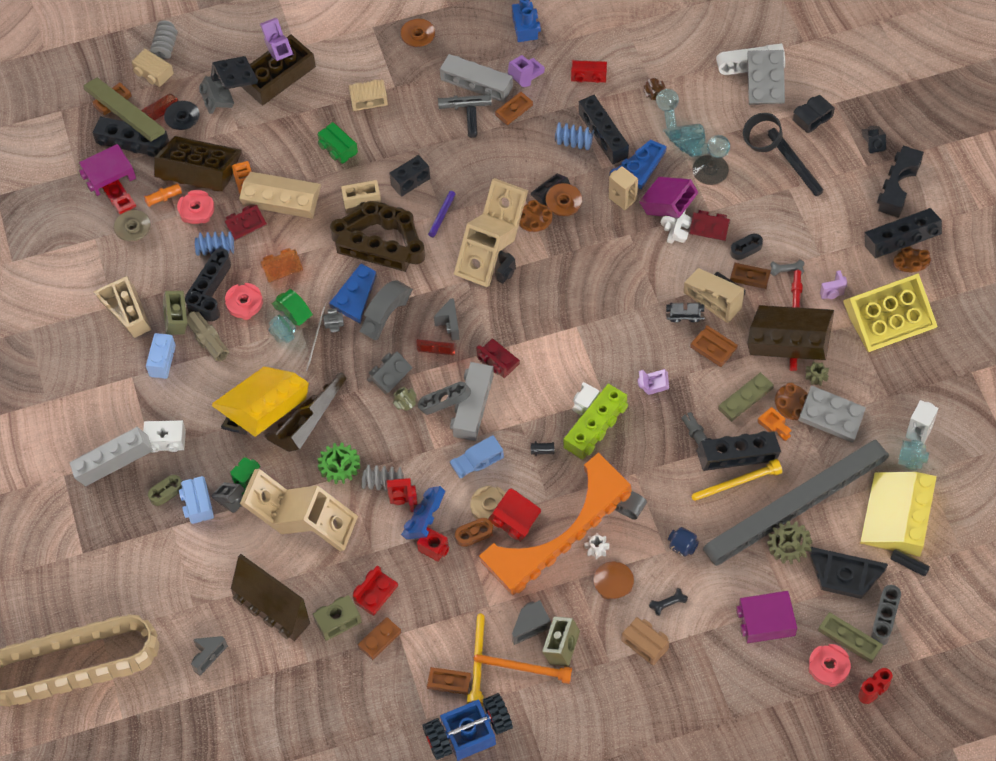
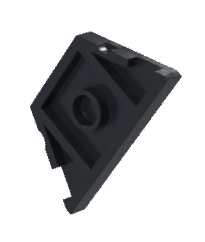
(845, 573)

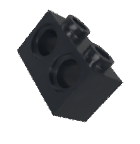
(409, 175)

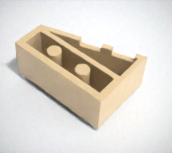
(715, 293)
(124, 305)

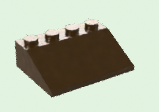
(196, 163)
(790, 332)
(269, 599)

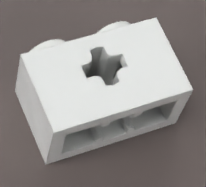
(922, 421)
(165, 435)

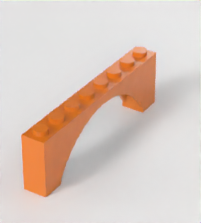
(518, 566)

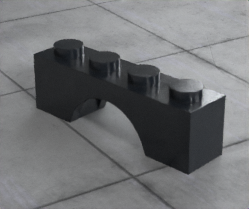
(907, 165)

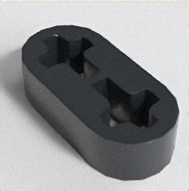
(745, 245)

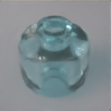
(282, 329)

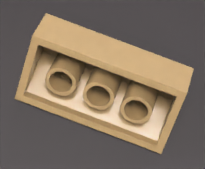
(280, 194)

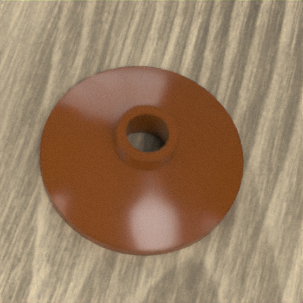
(417, 32)
(566, 193)

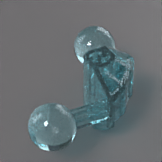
(689, 137)

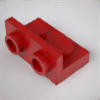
(589, 71)
(402, 492)
(374, 591)

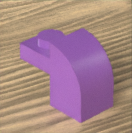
(275, 40)
(525, 70)

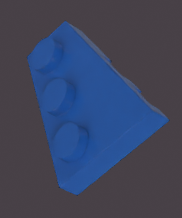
(644, 161)
(354, 294)
(423, 512)

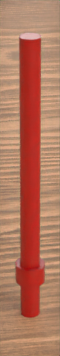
(796, 289)

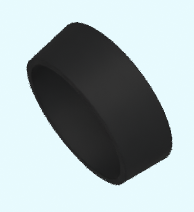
(754, 120)

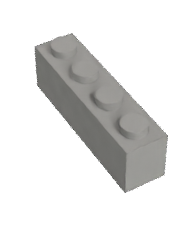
(476, 77)
(470, 411)
(111, 456)

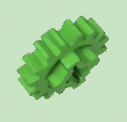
(348, 459)

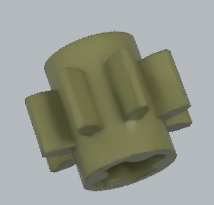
(817, 373)
(404, 398)

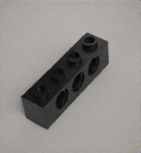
(605, 130)
(112, 132)
(903, 233)
(748, 454)

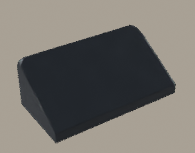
(541, 192)

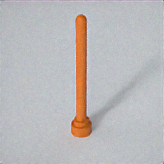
(562, 674)

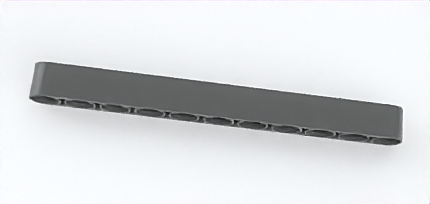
(795, 502)

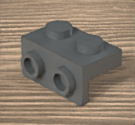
(215, 95)
(389, 372)

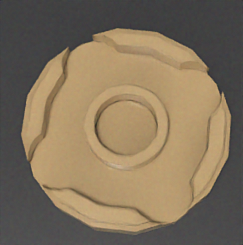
(485, 501)

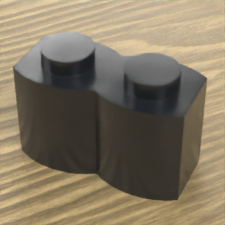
(813, 113)

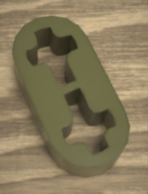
(165, 490)

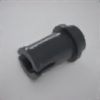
(542, 448)

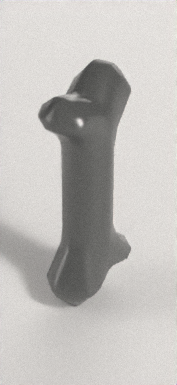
(776, 268)

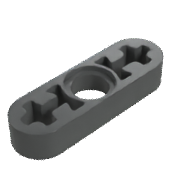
(432, 402)

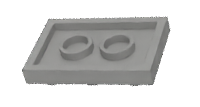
(766, 77)
(832, 414)

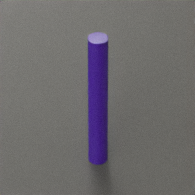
(441, 214)

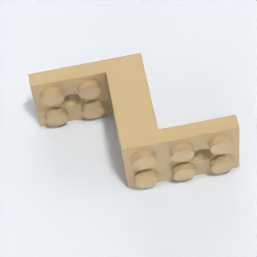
(490, 232)
(299, 509)

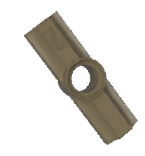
(207, 336)

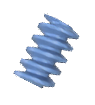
(574, 136)
(212, 243)

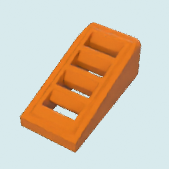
(241, 170)

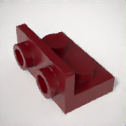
(245, 222)
(498, 357)

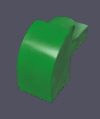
(293, 307)

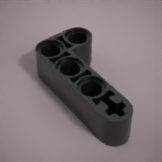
(218, 265)

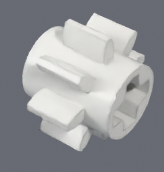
(596, 551)

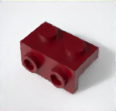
(709, 226)

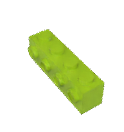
(595, 421)

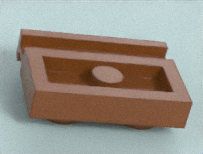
(714, 346)

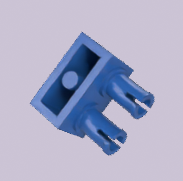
(525, 22)

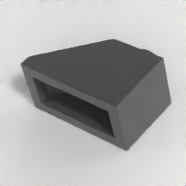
(530, 622)

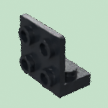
(233, 72)

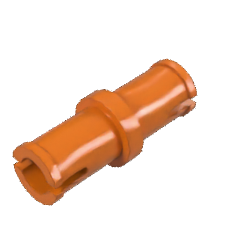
(162, 194)

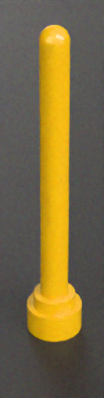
(773, 468)
(476, 694)

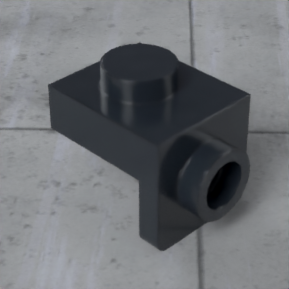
(876, 139)
(506, 268)

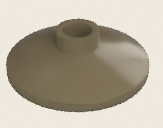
(130, 220)

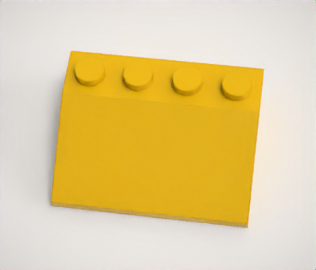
(262, 399)

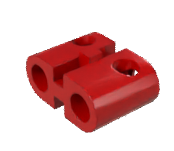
(875, 685)

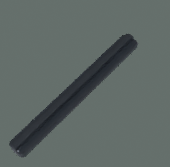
(796, 163)

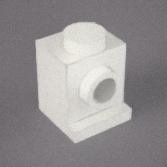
(584, 398)

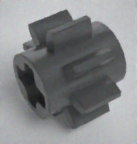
(333, 320)

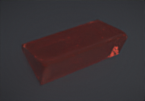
(159, 107)
(436, 347)

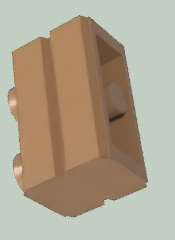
(645, 640)

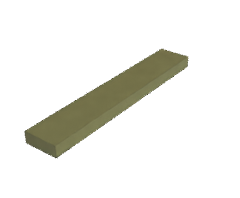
(124, 109)

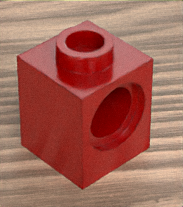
(435, 553)

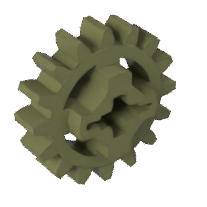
(790, 540)

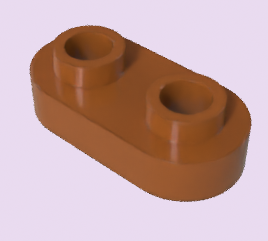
(473, 531)

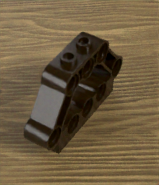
(398, 218)

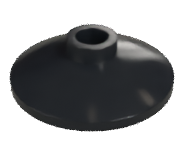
(177, 111)

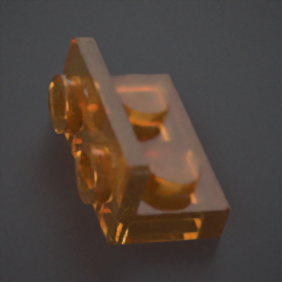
(281, 265)

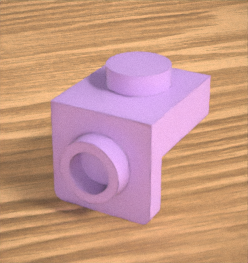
(834, 288)
(654, 381)

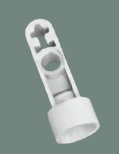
(736, 61)

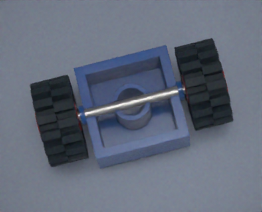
(468, 728)

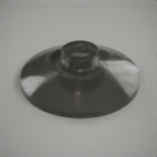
(707, 174)

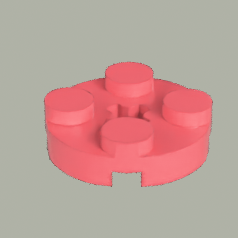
(199, 215)
(247, 309)
(830, 676)

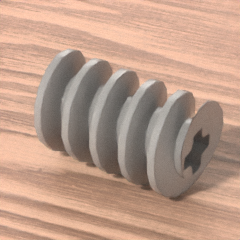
(164, 40)
(379, 478)

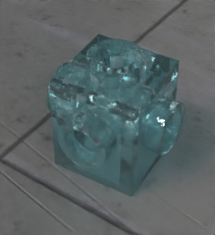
(913, 454)

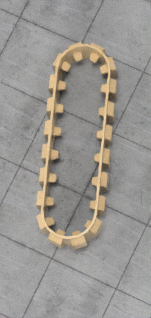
(84, 677)

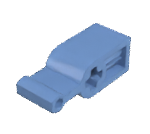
(478, 457)

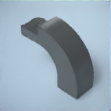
(383, 304)

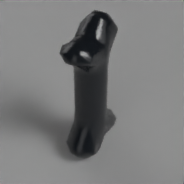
(658, 606)

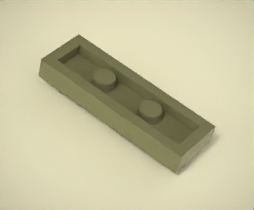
(746, 397)
(850, 637)

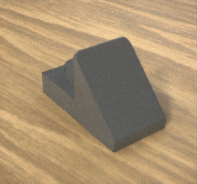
(448, 317)
(229, 496)
(211, 649)

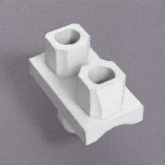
(674, 226)

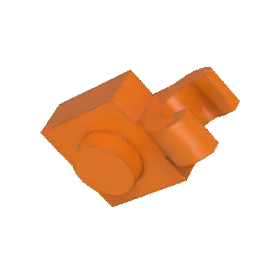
(774, 421)

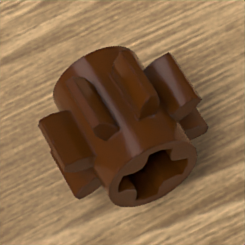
(653, 87)

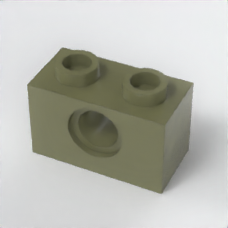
(174, 312)
(332, 627)
(561, 641)

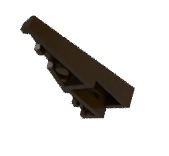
(300, 424)

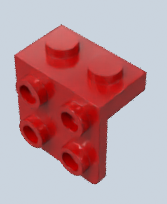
(515, 514)

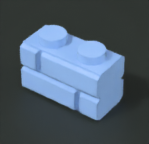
(160, 355)
(197, 500)

